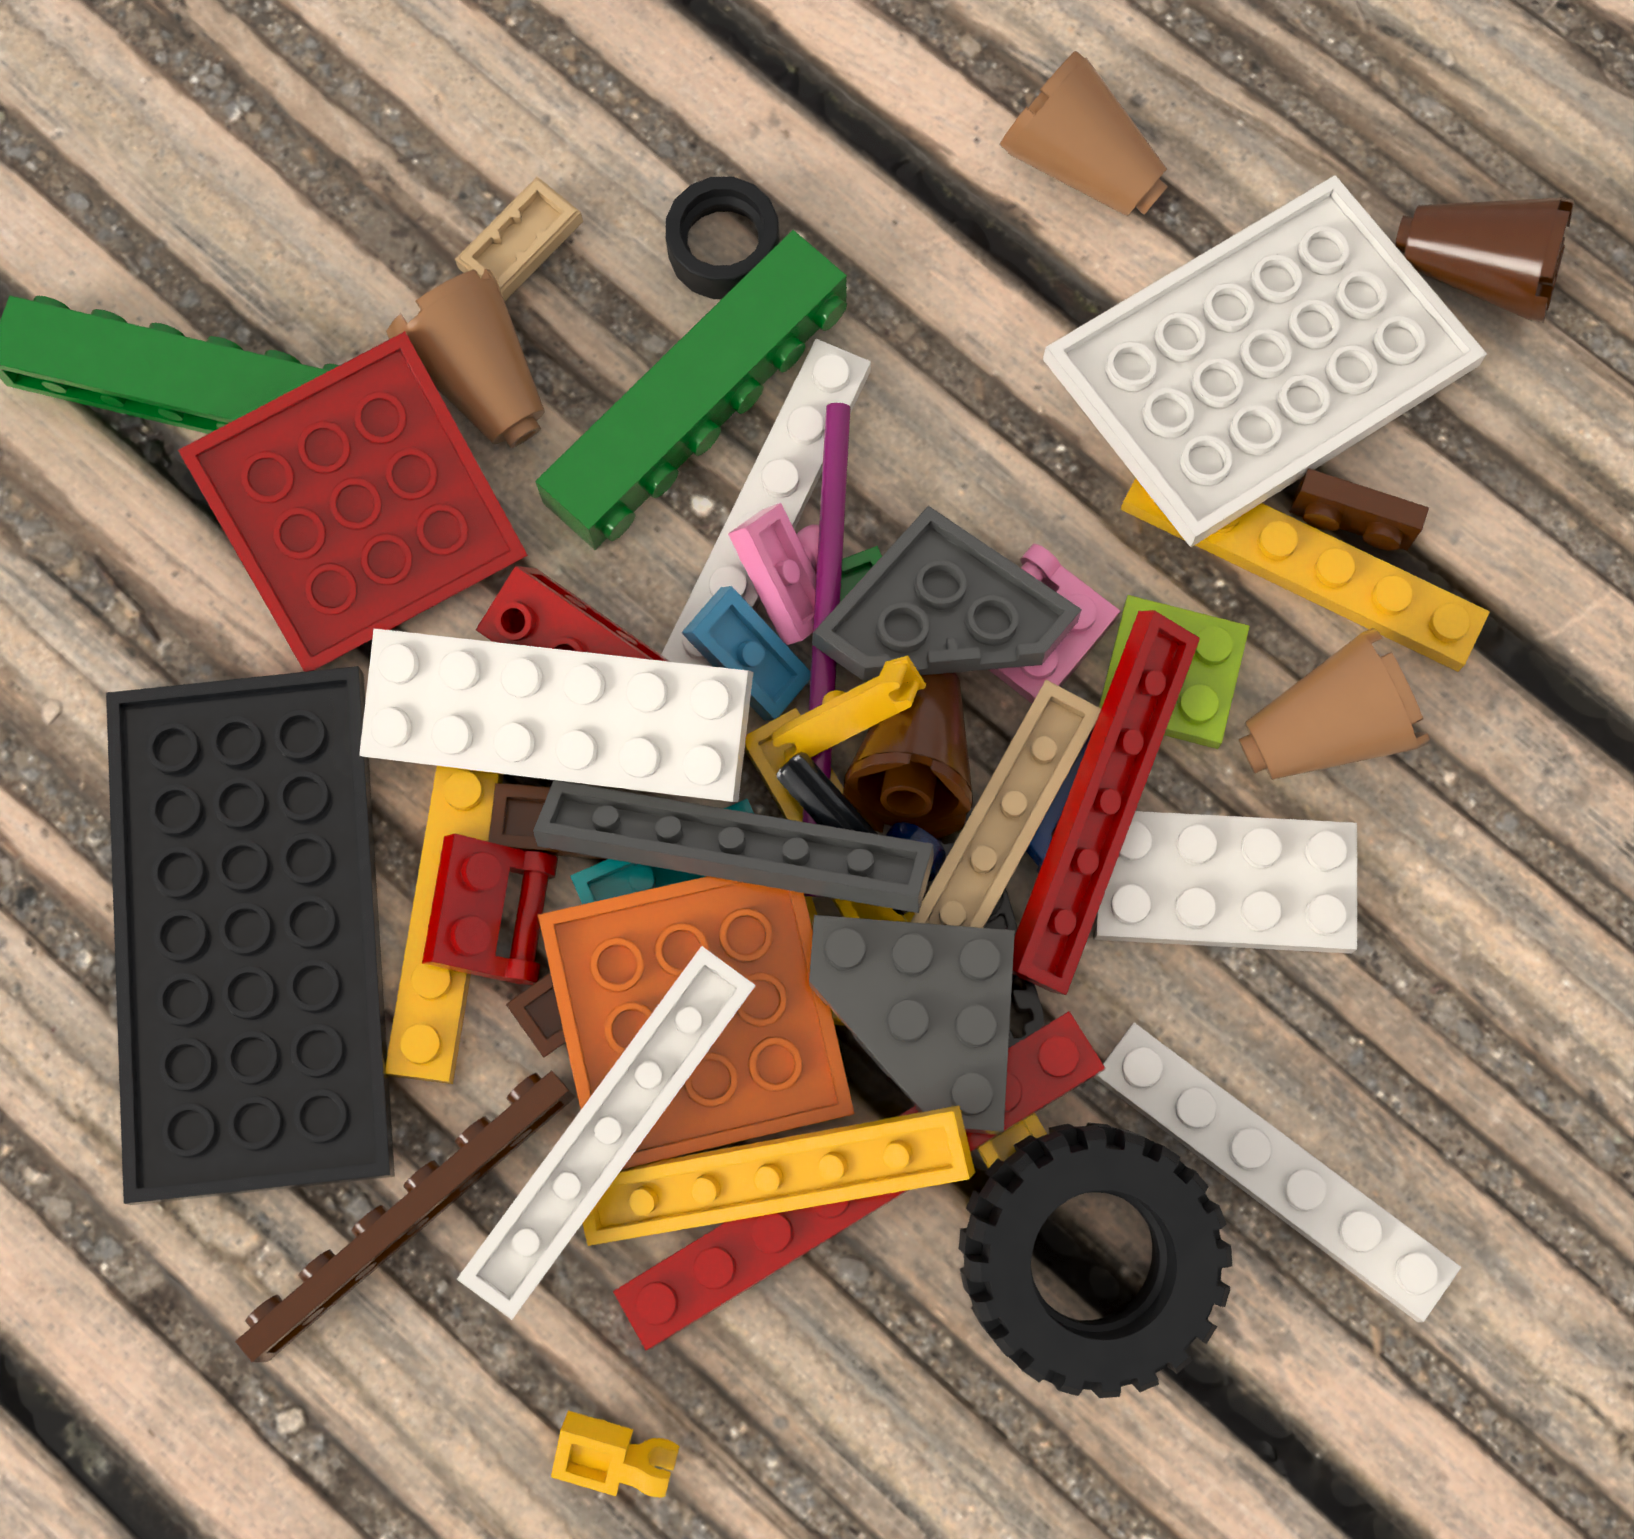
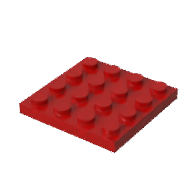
(353, 502)

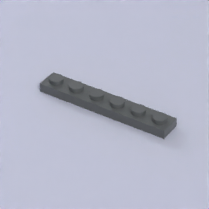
(735, 845)

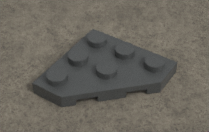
(945, 607)
(924, 1007)

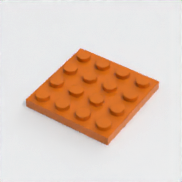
(772, 1062)

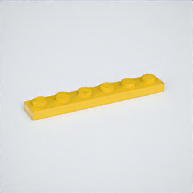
(1337, 579)
(430, 997)
(783, 1175)

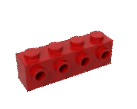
(544, 614)

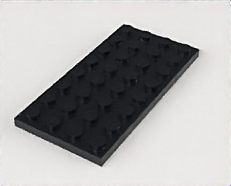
(246, 937)

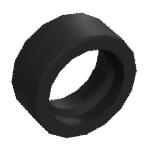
(703, 199)

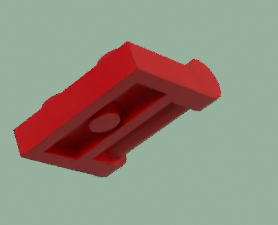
(471, 904)

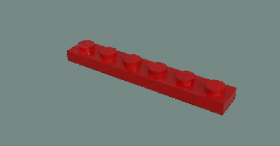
(1102, 802)

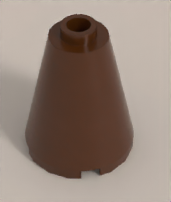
(1491, 249)
(916, 764)

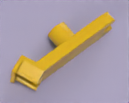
(852, 712)

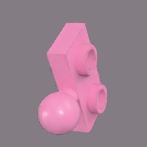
(781, 569)

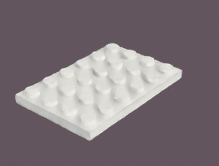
(1262, 359)

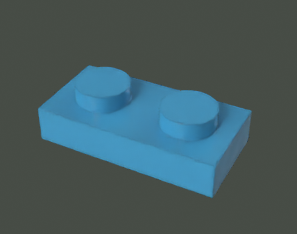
(738, 638)

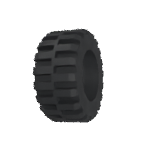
(1164, 1313)

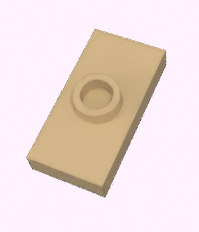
(521, 237)

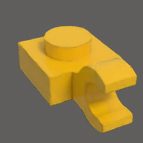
(602, 1458)

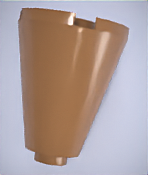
(1087, 140)
(475, 356)
(1336, 715)

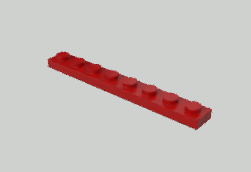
(756, 1247)

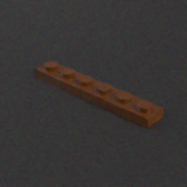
(386, 1231)

